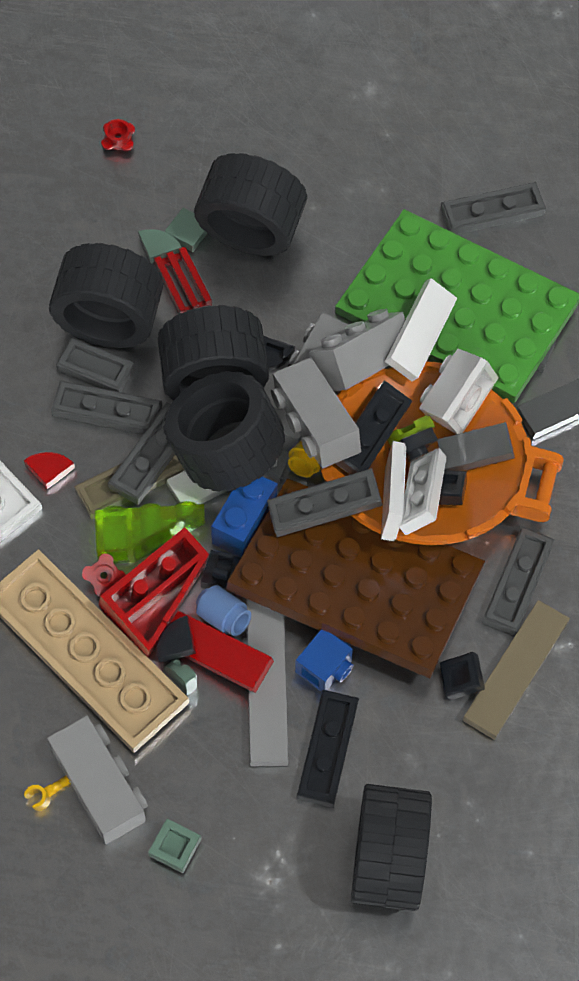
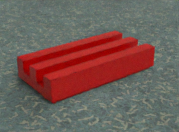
(173, 261)

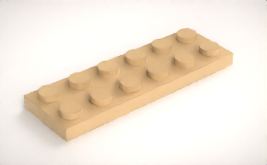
(88, 651)

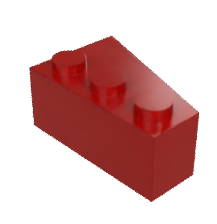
(154, 590)

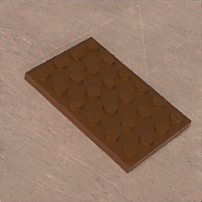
(363, 589)

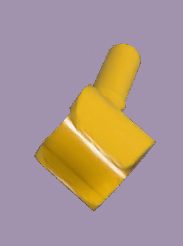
(47, 792)

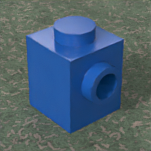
(325, 661)

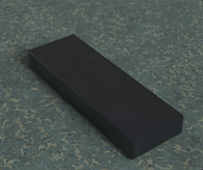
(376, 426)
(327, 748)

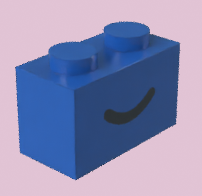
(242, 515)

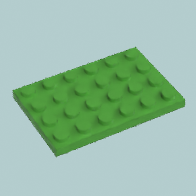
(499, 308)

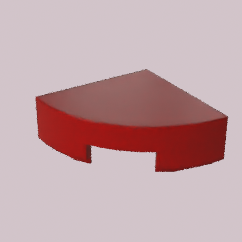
(49, 467)

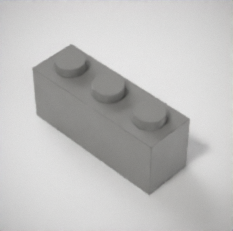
(358, 351)
(315, 413)
(98, 779)

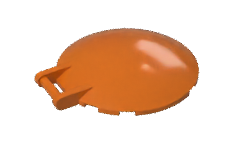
(490, 490)

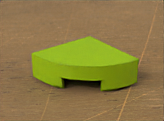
(419, 425)

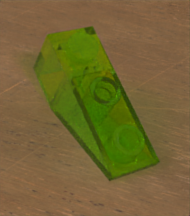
(137, 532)

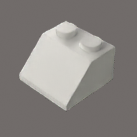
(458, 390)

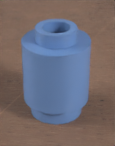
(223, 610)

